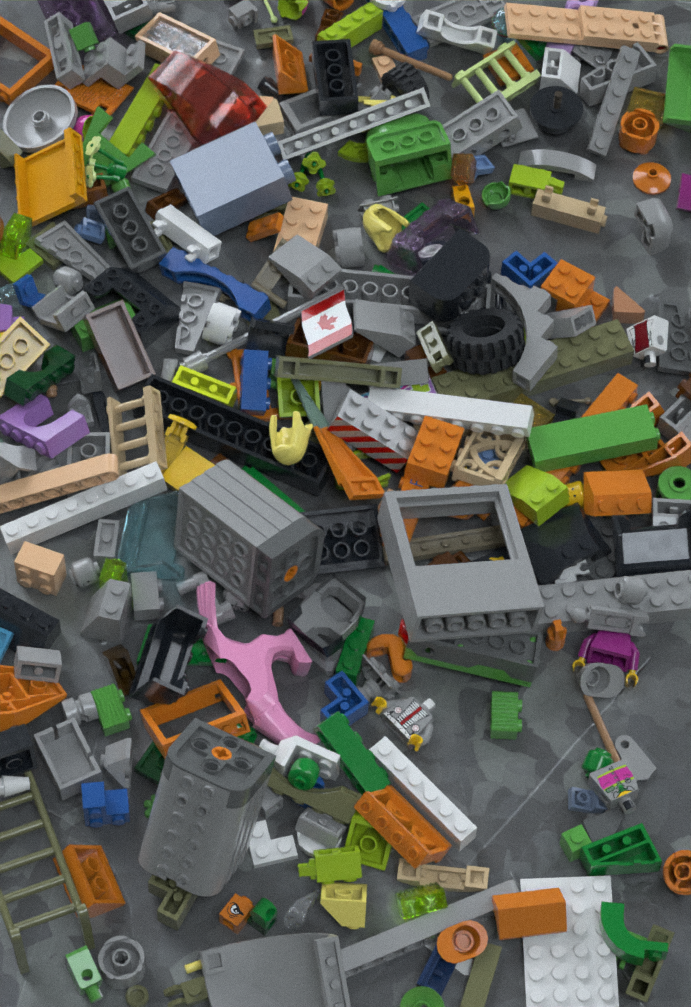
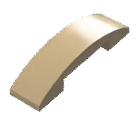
(450, 878)

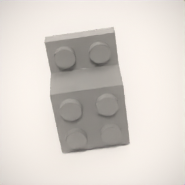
(114, 62)

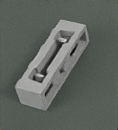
(64, 51)

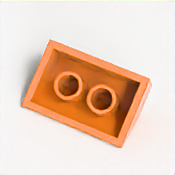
(616, 493)
(92, 878)

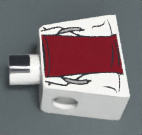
(649, 339)

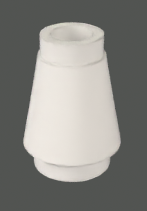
(13, 784)

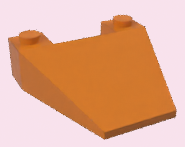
(653, 462)
(25, 699)

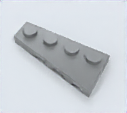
(72, 250)
(195, 308)

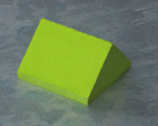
(288, 398)

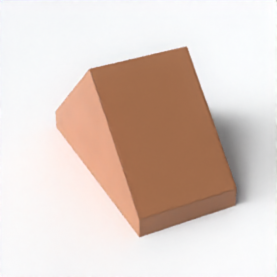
(625, 308)

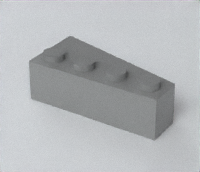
(596, 82)

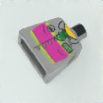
(615, 785)

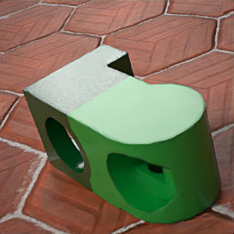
(263, 916)

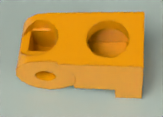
(462, 195)

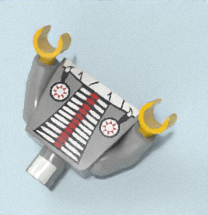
(407, 719)

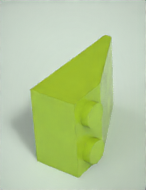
(537, 494)

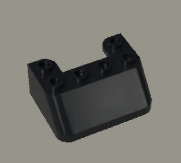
(156, 310)
(165, 655)

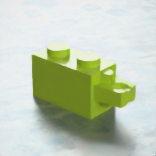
(527, 180)
(333, 865)

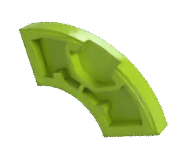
(354, 152)

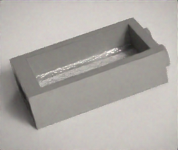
(303, 113)

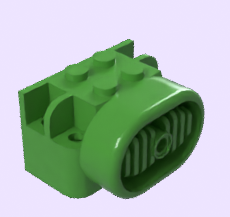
(408, 153)

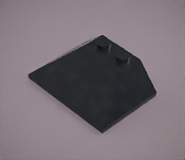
(562, 542)

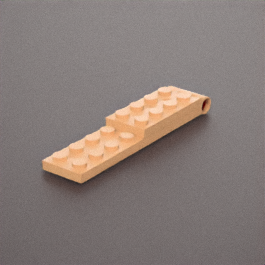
(587, 26)

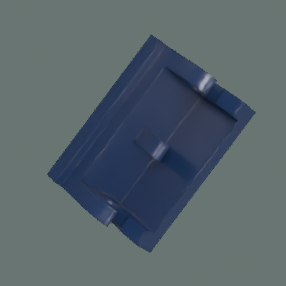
(436, 972)

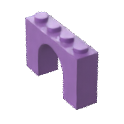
(49, 439)

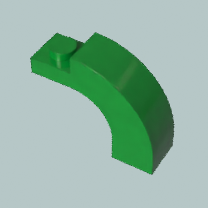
(622, 942)

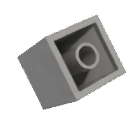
(109, 612)

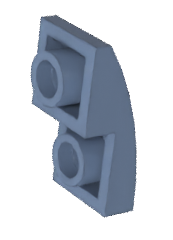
(585, 801)

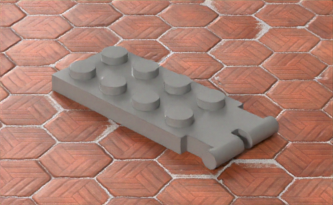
(464, 13)

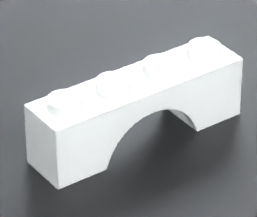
(437, 27)

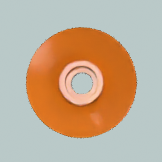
(654, 183)

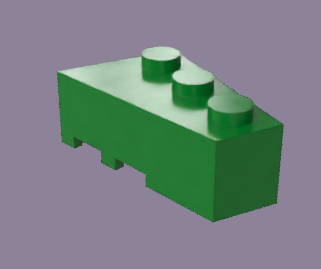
(621, 853)

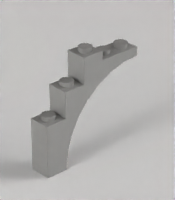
(531, 308)

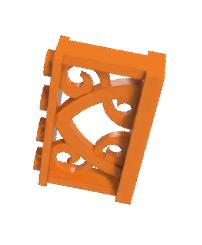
(402, 826)

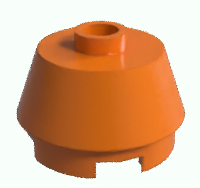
(678, 872)

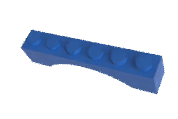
(248, 300)

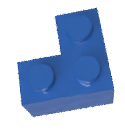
(525, 273)
(344, 698)
(104, 806)

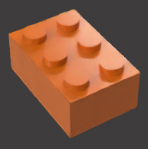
(434, 452)

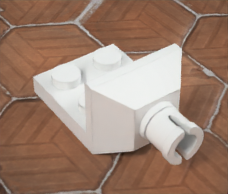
(297, 747)

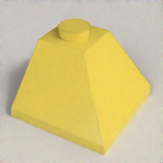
(345, 903)

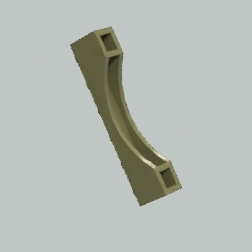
(338, 371)
(333, 801)

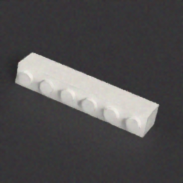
(424, 795)

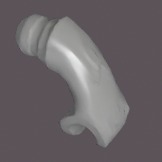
(169, 367)

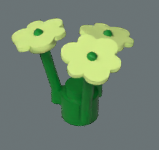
(116, 170)

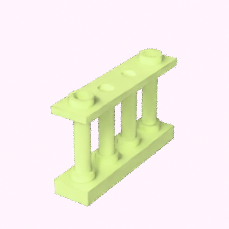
(513, 88)

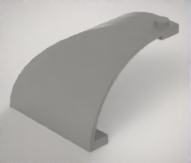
(277, 972)

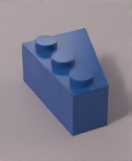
(254, 382)

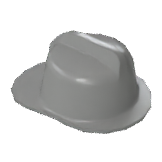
(600, 680)

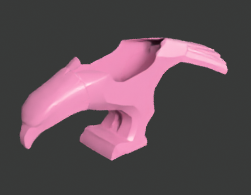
(251, 671)

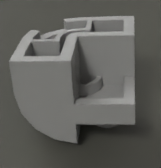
(655, 223)

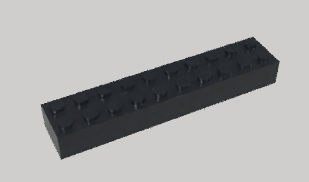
(237, 436)

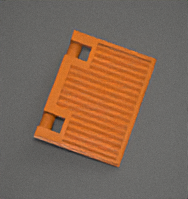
(98, 94)

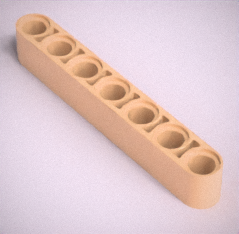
(58, 482)

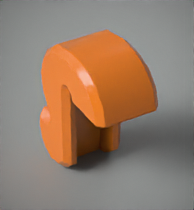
(395, 648)

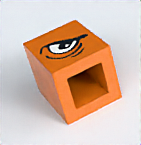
(236, 913)

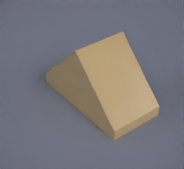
(271, 120)

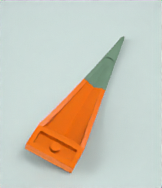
(347, 468)

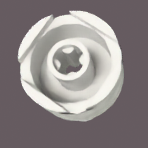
(221, 323)

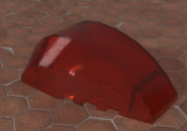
(204, 98)

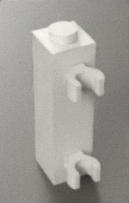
(187, 234)

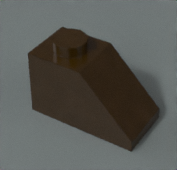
(120, 667)

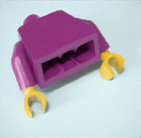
(610, 648)

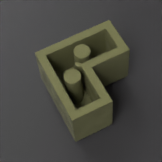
(175, 901)

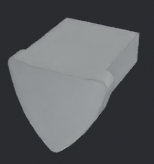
(83, 406)

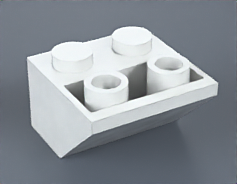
(560, 69)

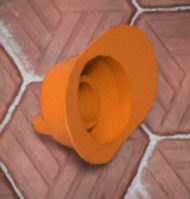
(462, 941)

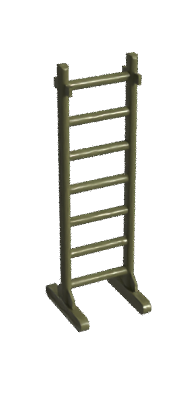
(55, 849)

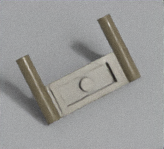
(268, 278)

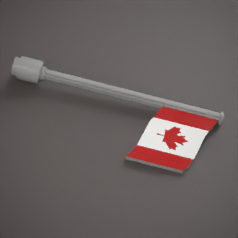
(323, 322)

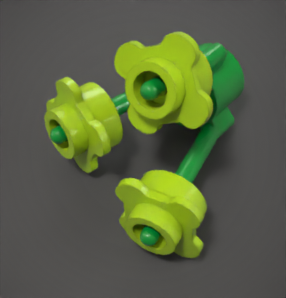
(312, 163)

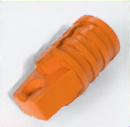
(556, 636)

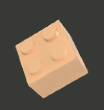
(40, 568)

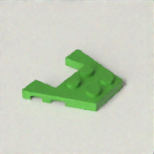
(98, 124)

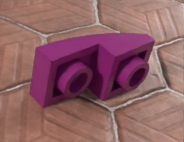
(684, 191)

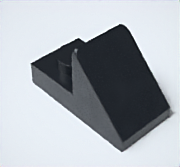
(566, 410)

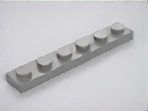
(613, 101)

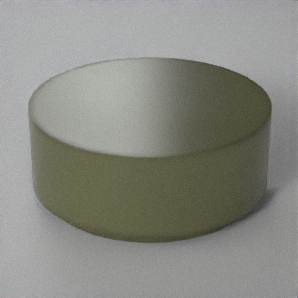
(137, 996)

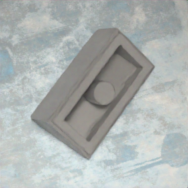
(320, 828)

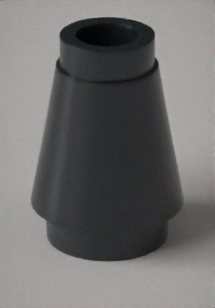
(269, 88)

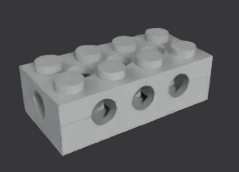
(482, 126)

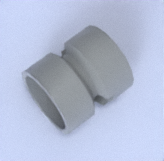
(81, 709)

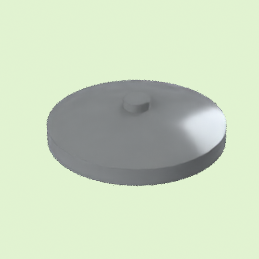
(40, 117)

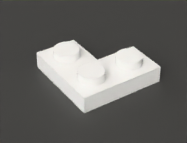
(268, 851)

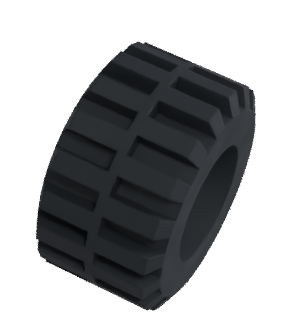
(403, 79)

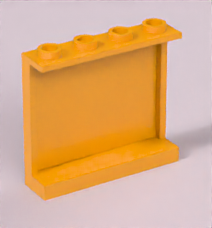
(51, 179)

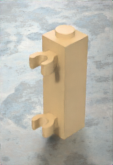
(569, 210)

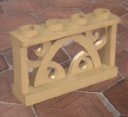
(486, 475)

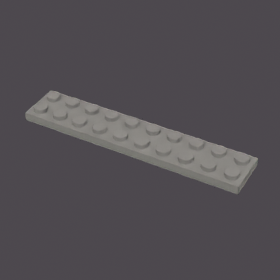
(171, 141)

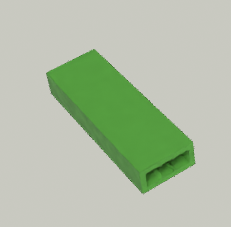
(593, 438)

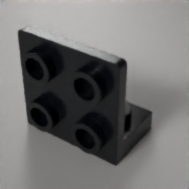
(269, 336)

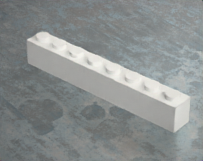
(354, 123)
(461, 411)
(84, 507)

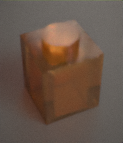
(463, 168)

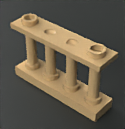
(155, 430)

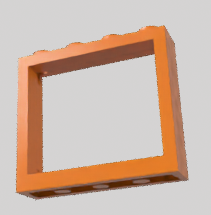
(35, 50)
(193, 701)

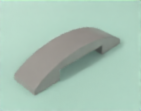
(560, 162)

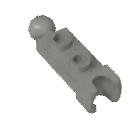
(611, 619)

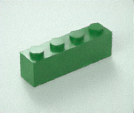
(355, 759)

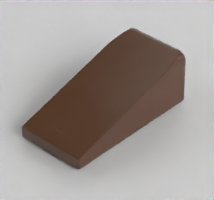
(173, 197)

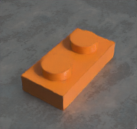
(264, 227)

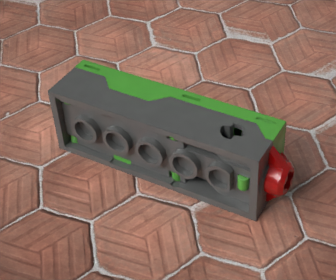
(498, 657)

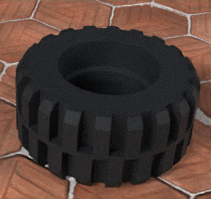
(485, 340)

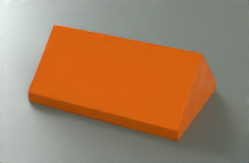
(288, 67)
(530, 913)

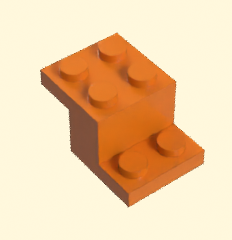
(574, 289)

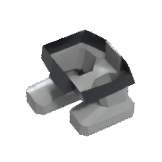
(326, 619)

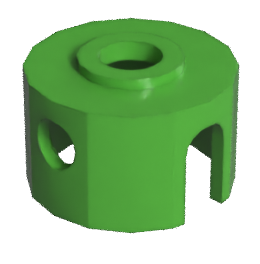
(666, 487)

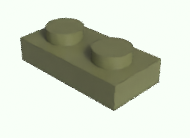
(263, 37)

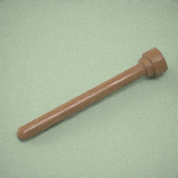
(378, 48)
(601, 727)

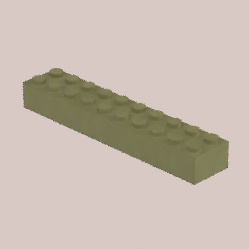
(578, 358)

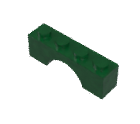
(26, 386)

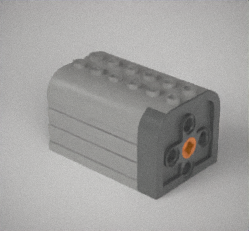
(247, 538)
(205, 808)

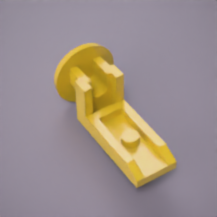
(176, 437)

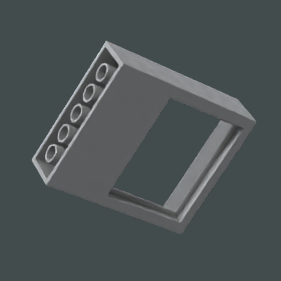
(460, 597)

